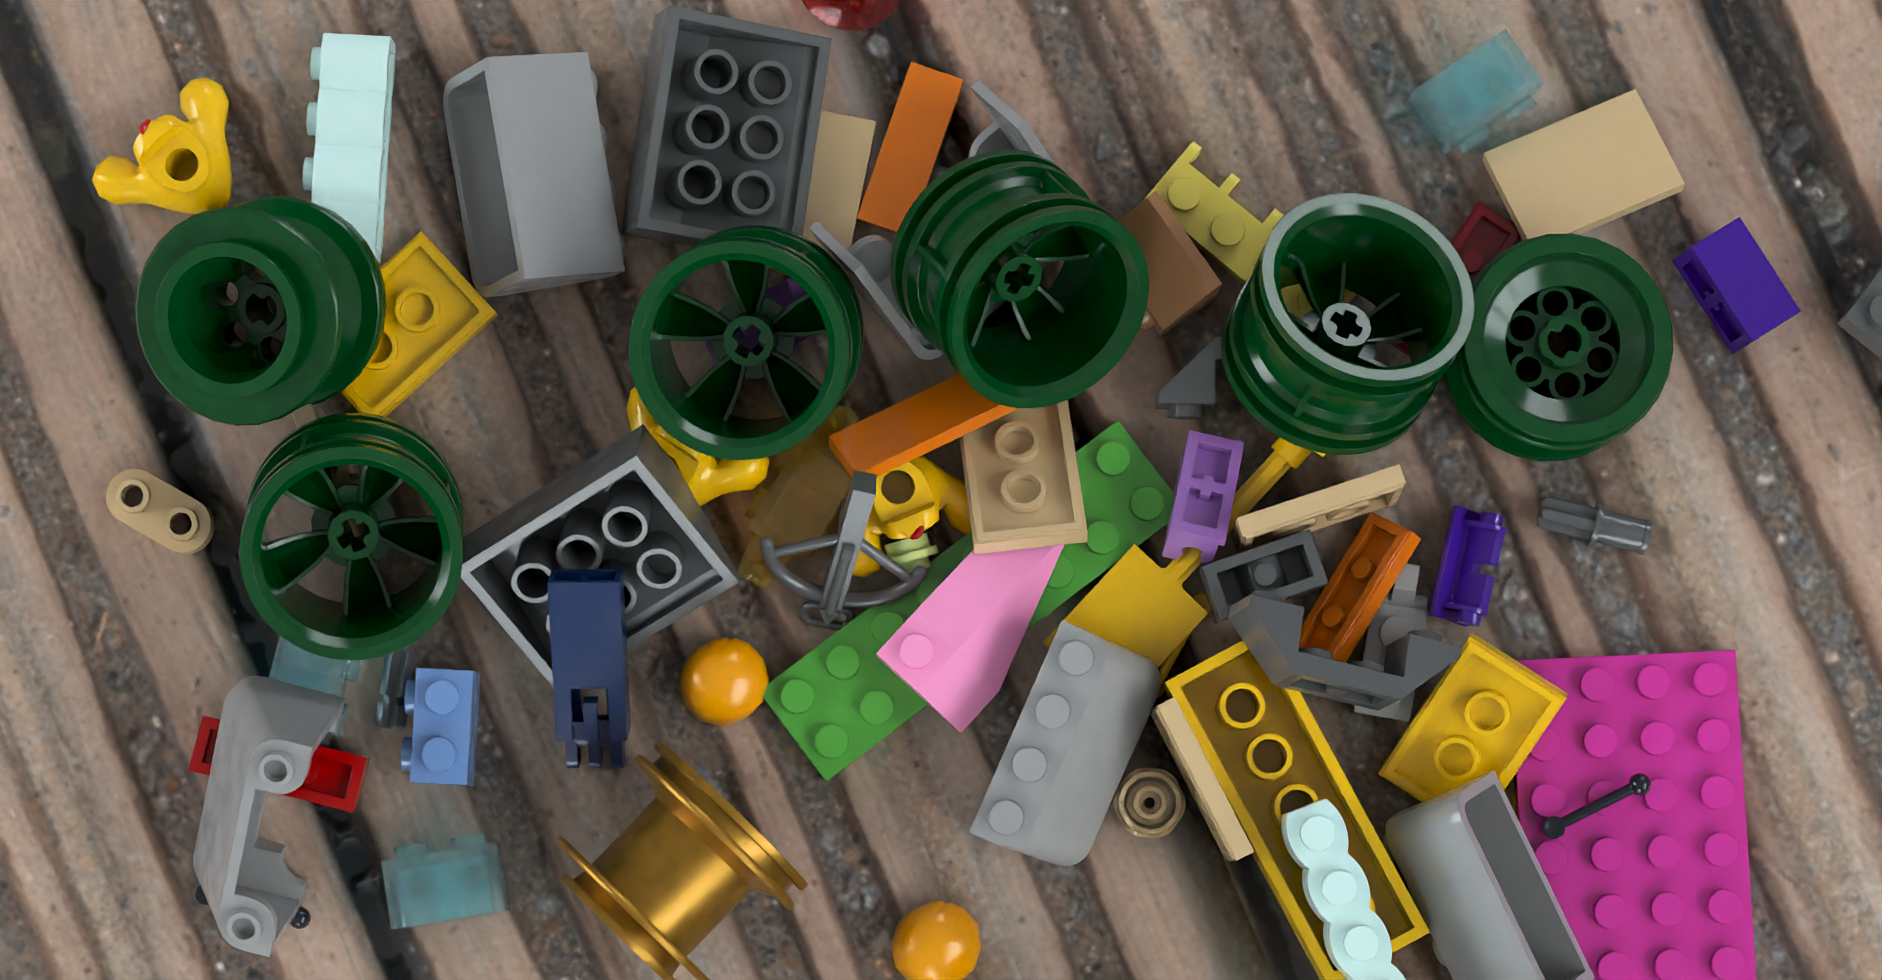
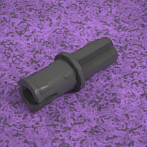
(1594, 524)

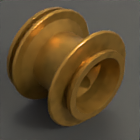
(678, 868)

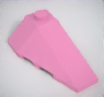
(969, 631)

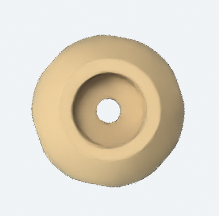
(1165, 792)

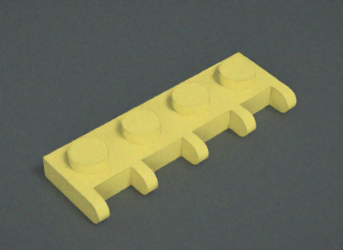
(1221, 224)

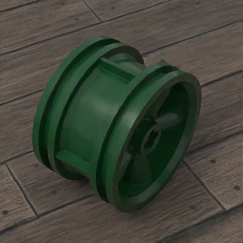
(975, 245)
(1319, 373)
(702, 414)
(368, 619)

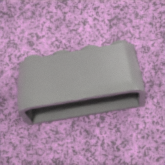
(532, 173)
(1069, 748)
(1482, 887)

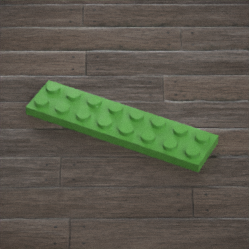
(848, 700)

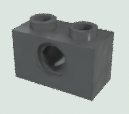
(1282, 566)

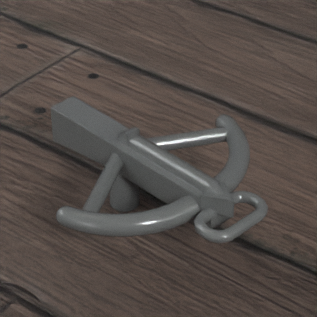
(833, 595)

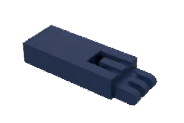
(589, 654)

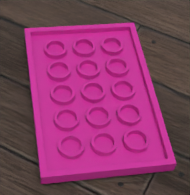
(1660, 875)

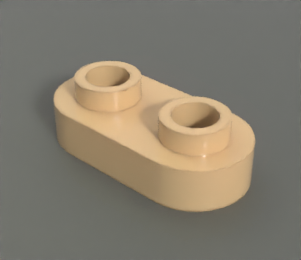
(158, 511)

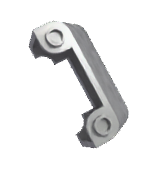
(260, 748)

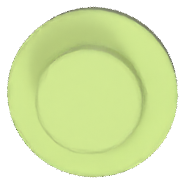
(911, 552)

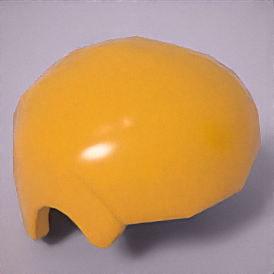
(723, 681)
(936, 943)

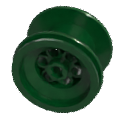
(324, 294)
(1630, 335)

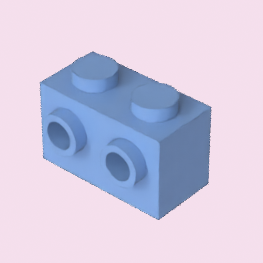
(443, 727)

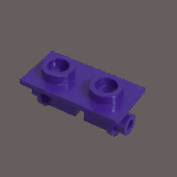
(1460, 590)

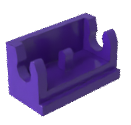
(1736, 285)

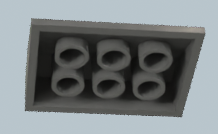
(724, 127)
(607, 513)

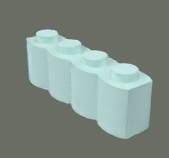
(352, 130)
(1338, 892)

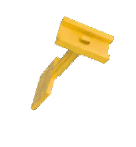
(1146, 604)

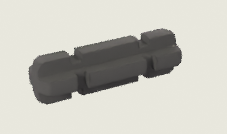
(396, 671)

